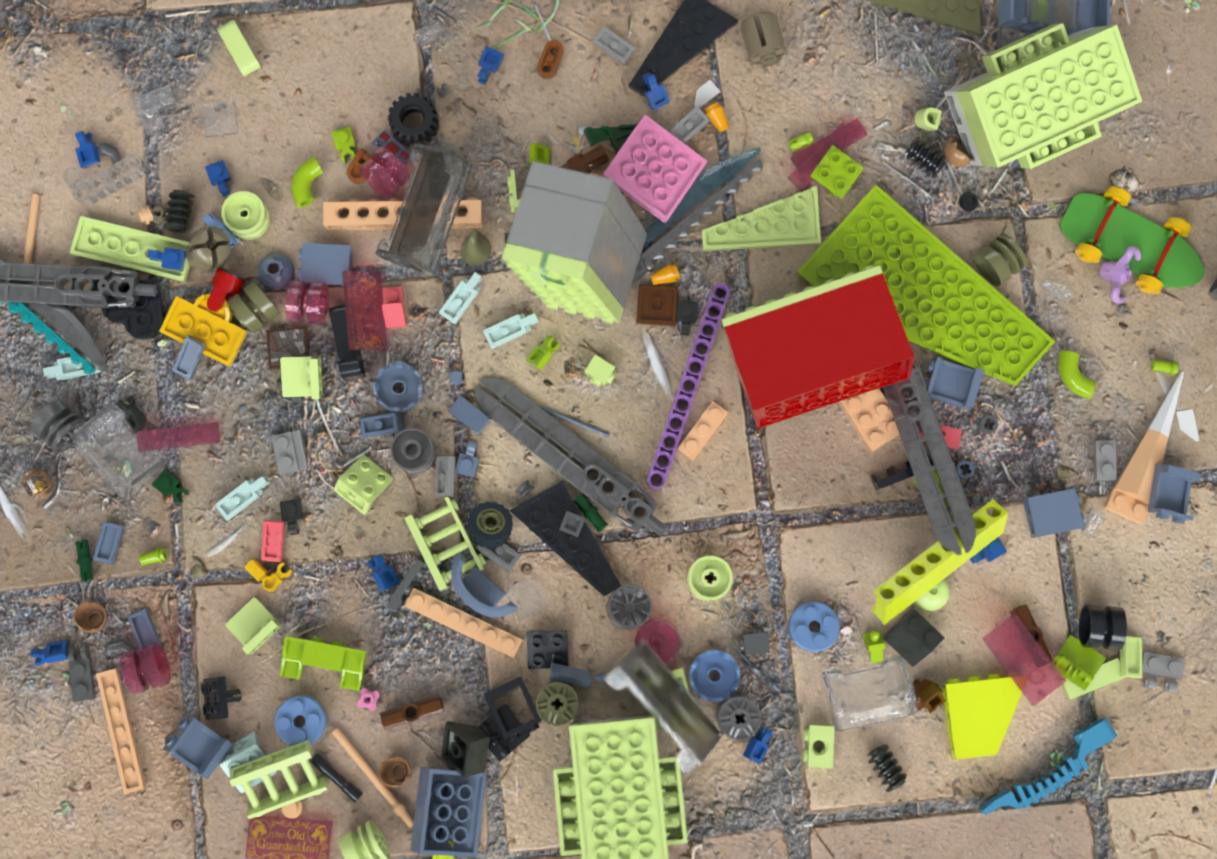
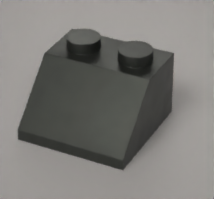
(913, 637)
(465, 748)

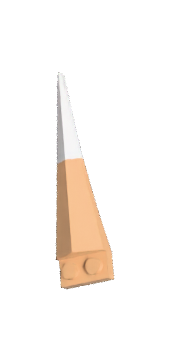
(1133, 488)

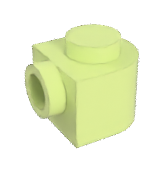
(928, 118)

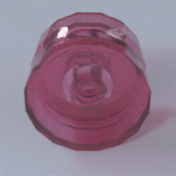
(384, 172)
(665, 632)

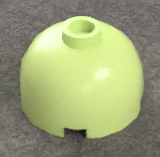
(934, 598)

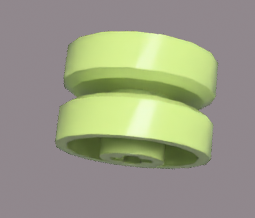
(245, 215)
(718, 570)

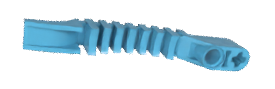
(1086, 740)

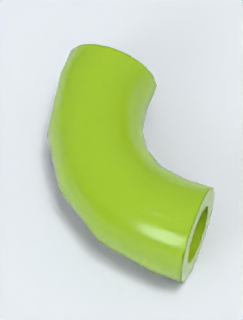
(302, 182)
(1072, 377)

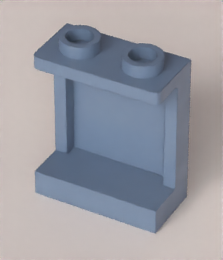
(324, 263)
(953, 383)
(1171, 492)
(1054, 513)
(197, 746)

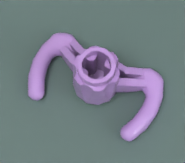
(1119, 272)

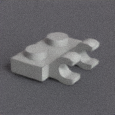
(1164, 666)

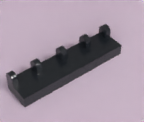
(894, 478)

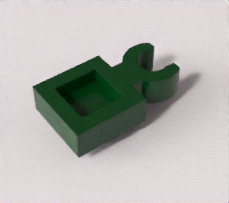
(168, 485)

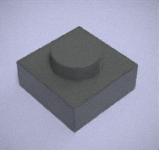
(572, 524)

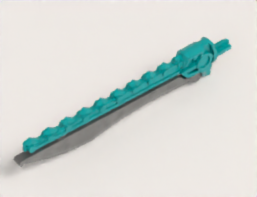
(65, 323)

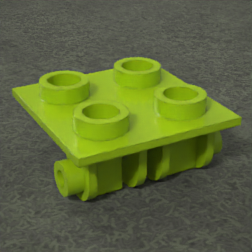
(836, 172)
(1078, 663)

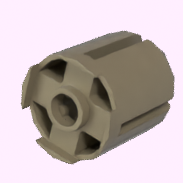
(774, 40)
(208, 249)

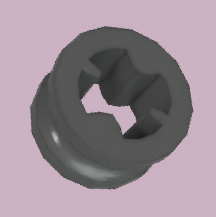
(982, 421)
(524, 489)

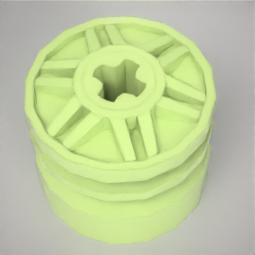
(369, 844)

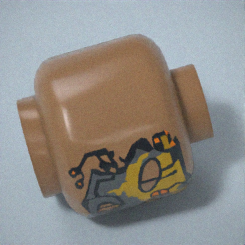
(36, 483)

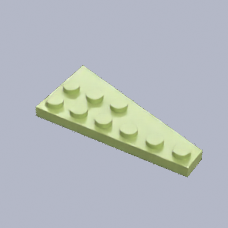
(778, 224)

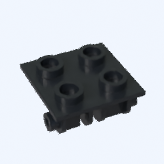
(547, 648)
(497, 744)

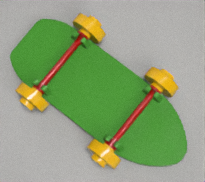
(1107, 229)

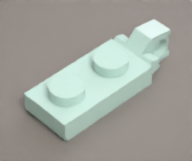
(461, 298)
(509, 329)
(64, 369)
(241, 497)

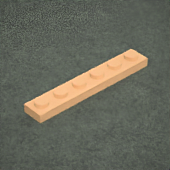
(463, 623)
(120, 731)

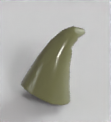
(475, 249)

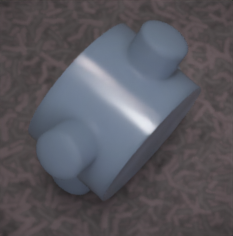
(456, 377)

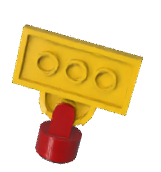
(209, 319)

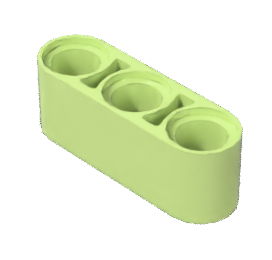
(238, 48)

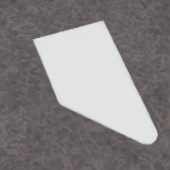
(705, 93)
(1187, 423)

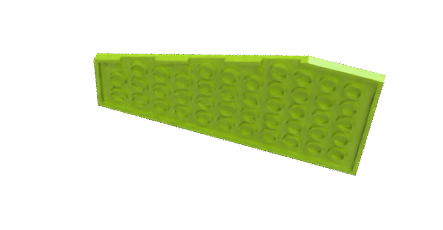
(934, 291)

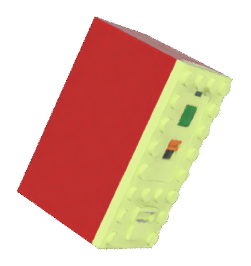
(818, 346)

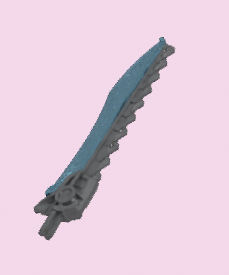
(700, 189)

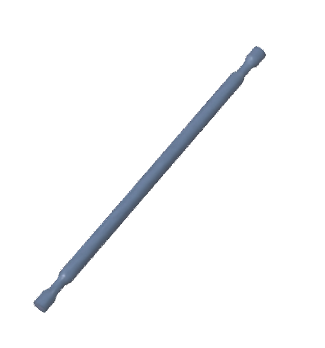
(574, 421)

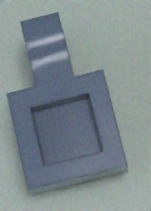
(467, 463)

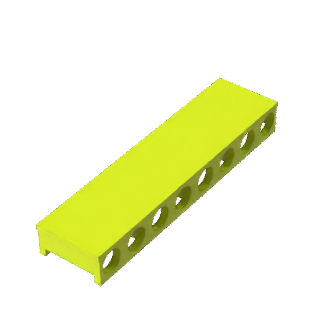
(935, 565)

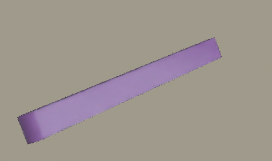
(688, 376)

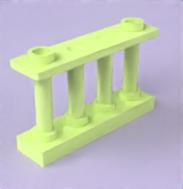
(424, 542)
(278, 761)

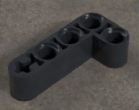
(350, 361)

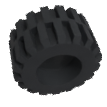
(410, 105)

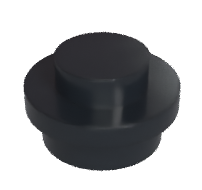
(968, 201)

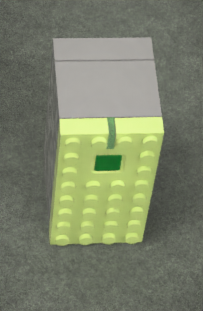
(575, 242)

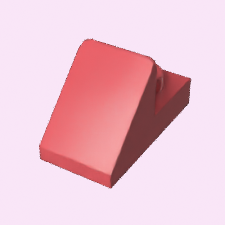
(394, 307)

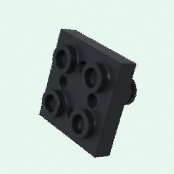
(217, 697)

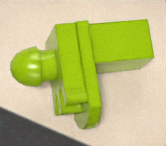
(875, 645)

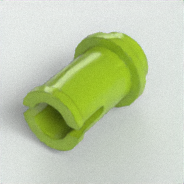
(800, 141)
(1165, 366)
(157, 555)

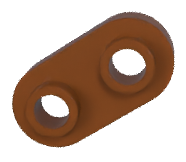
(550, 60)

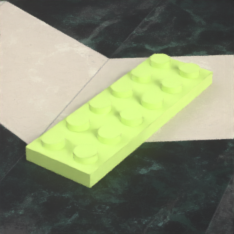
(125, 247)

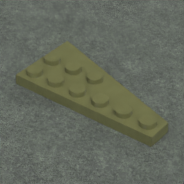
(956, 13)

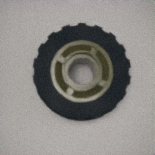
(490, 513)

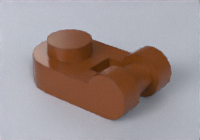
(353, 170)

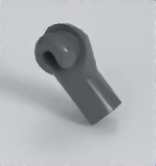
(109, 150)
(116, 646)

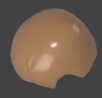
(955, 154)
(90, 617)
(395, 771)

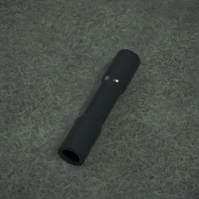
(326, 769)

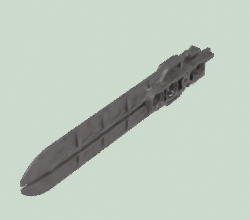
(95, 296)
(941, 461)
(561, 463)

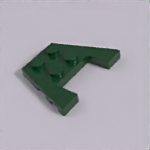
(616, 135)

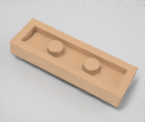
(702, 431)

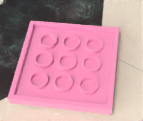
(655, 168)

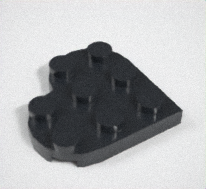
(142, 320)

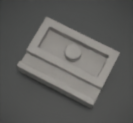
(290, 452)

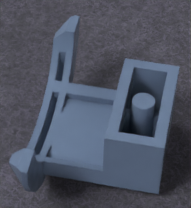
(479, 591)

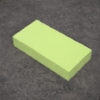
(1131, 658)

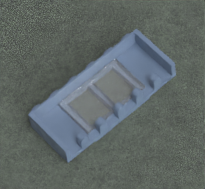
(1039, 14)

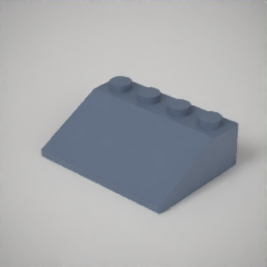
(448, 811)

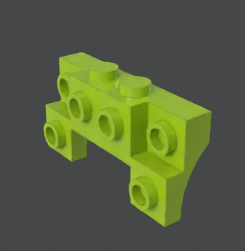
(323, 655)

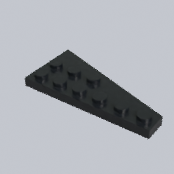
(684, 38)
(544, 517)

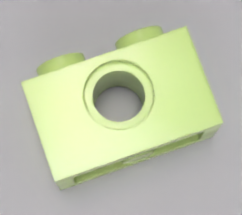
(824, 757)

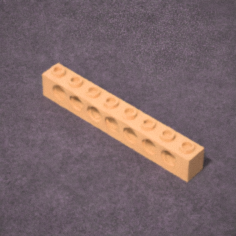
(373, 221)

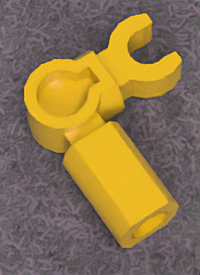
(271, 582)

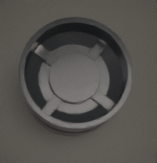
(1102, 627)

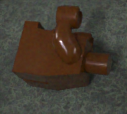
(927, 695)

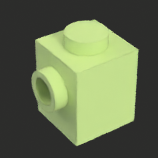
(600, 371)

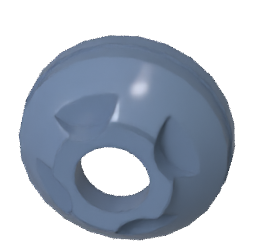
(282, 277)

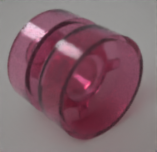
(309, 303)
(145, 668)

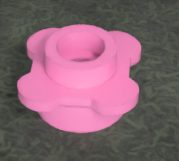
(373, 699)

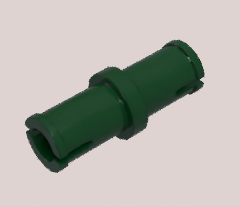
(591, 513)
(84, 561)

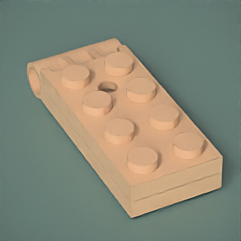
(871, 418)

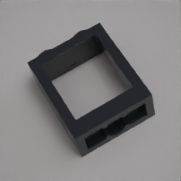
(504, 690)

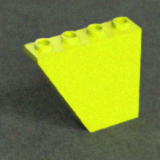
(979, 713)

